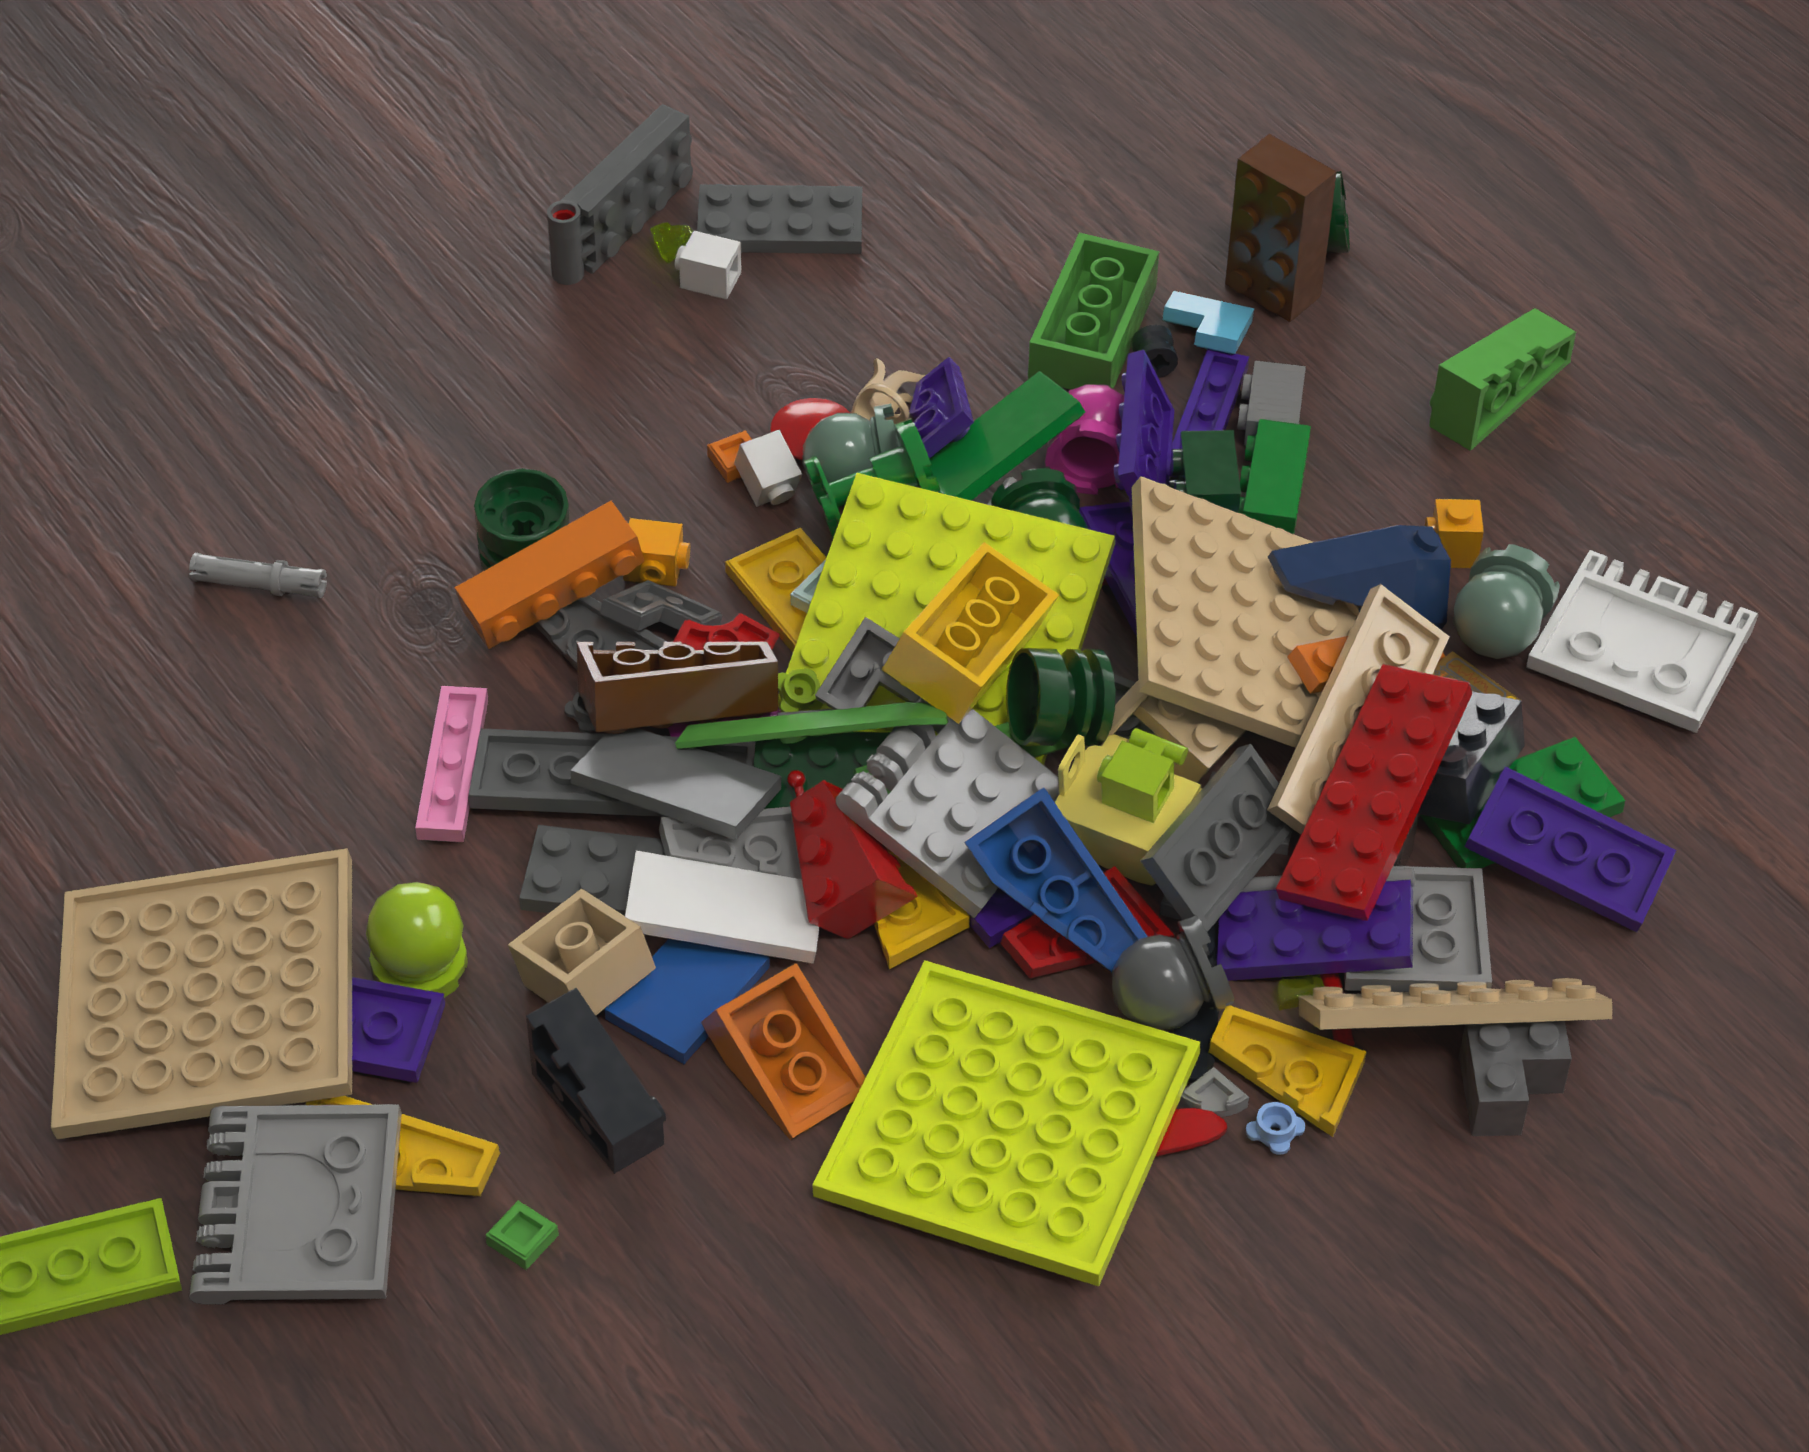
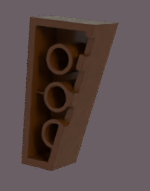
(675, 683)

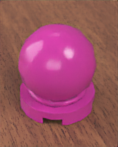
(1089, 445)

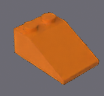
(786, 1051)

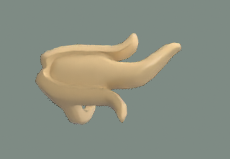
(884, 391)

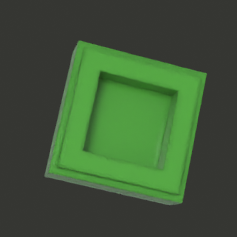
(522, 1235)

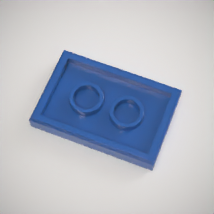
(681, 992)

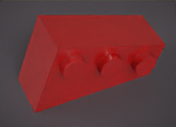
(843, 868)

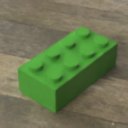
(1093, 312)

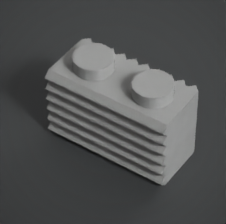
(1272, 394)

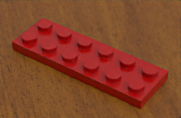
(1374, 792)

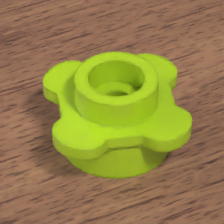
(801, 679)

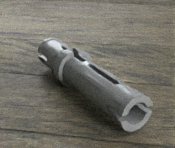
(259, 575)

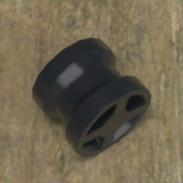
(1158, 345)

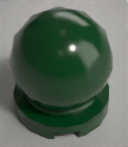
(1043, 495)

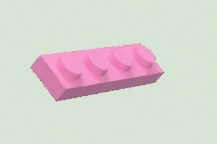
(451, 763)

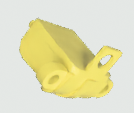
(1106, 832)

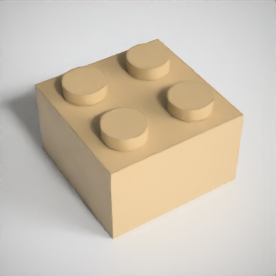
(584, 948)

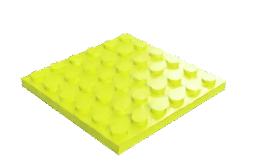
(907, 543)
(1008, 1122)

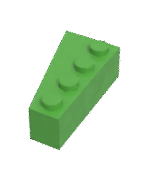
(1498, 376)

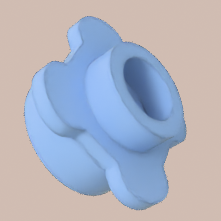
(1277, 1116)

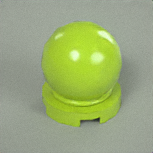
(417, 939)

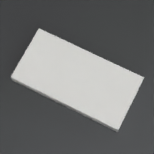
(721, 907)

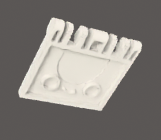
(1640, 643)

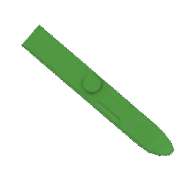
(797, 727)

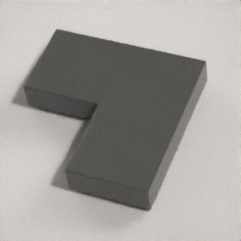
(653, 603)

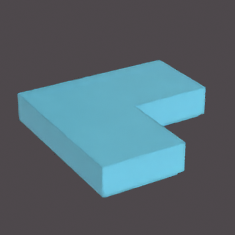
(1218, 323)

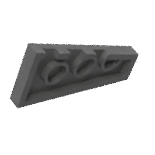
(584, 623)

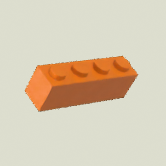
(550, 574)

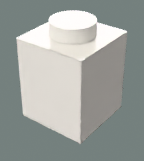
(709, 264)
(768, 469)

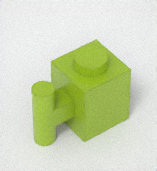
(1140, 774)

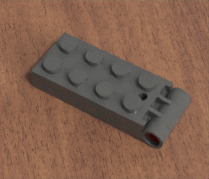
(619, 195)

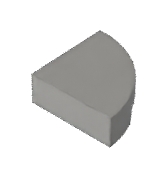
(1214, 1094)

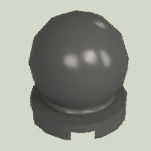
(1168, 978)

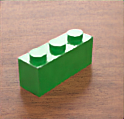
(1275, 474)

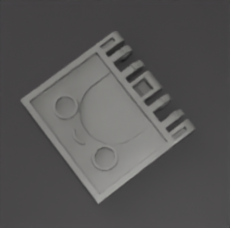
(943, 796)
(301, 1206)

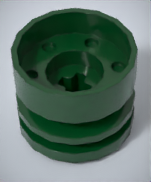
(516, 512)
(1060, 696)

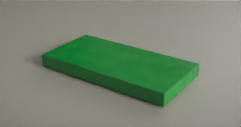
(1004, 437)

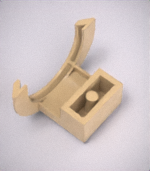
(1202, 735)

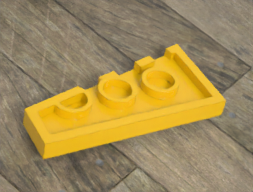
(435, 1156)

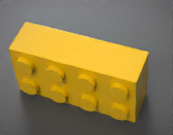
(970, 632)

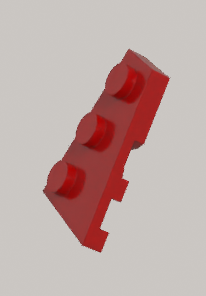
(1045, 951)

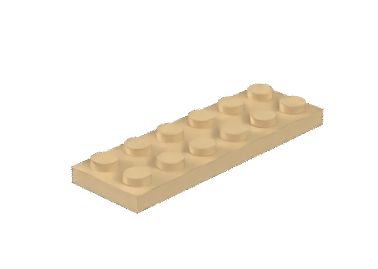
(1382, 634)
(1467, 1005)

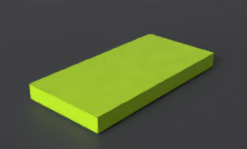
(85, 1266)

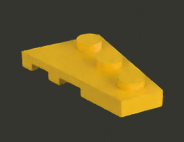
(920, 922)
(1290, 1064)

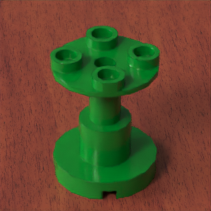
(904, 464)

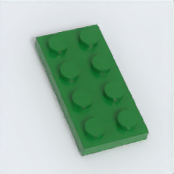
(1560, 767)

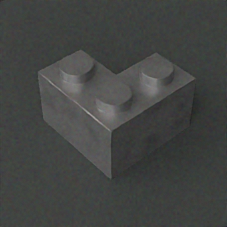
(860, 670)
(1505, 1065)

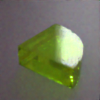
(670, 238)
(1294, 986)

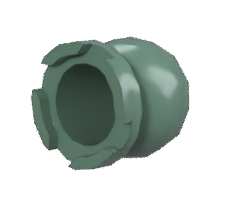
(849, 440)
(1504, 601)

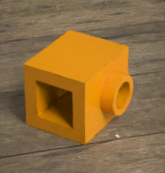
(1459, 528)
(662, 551)

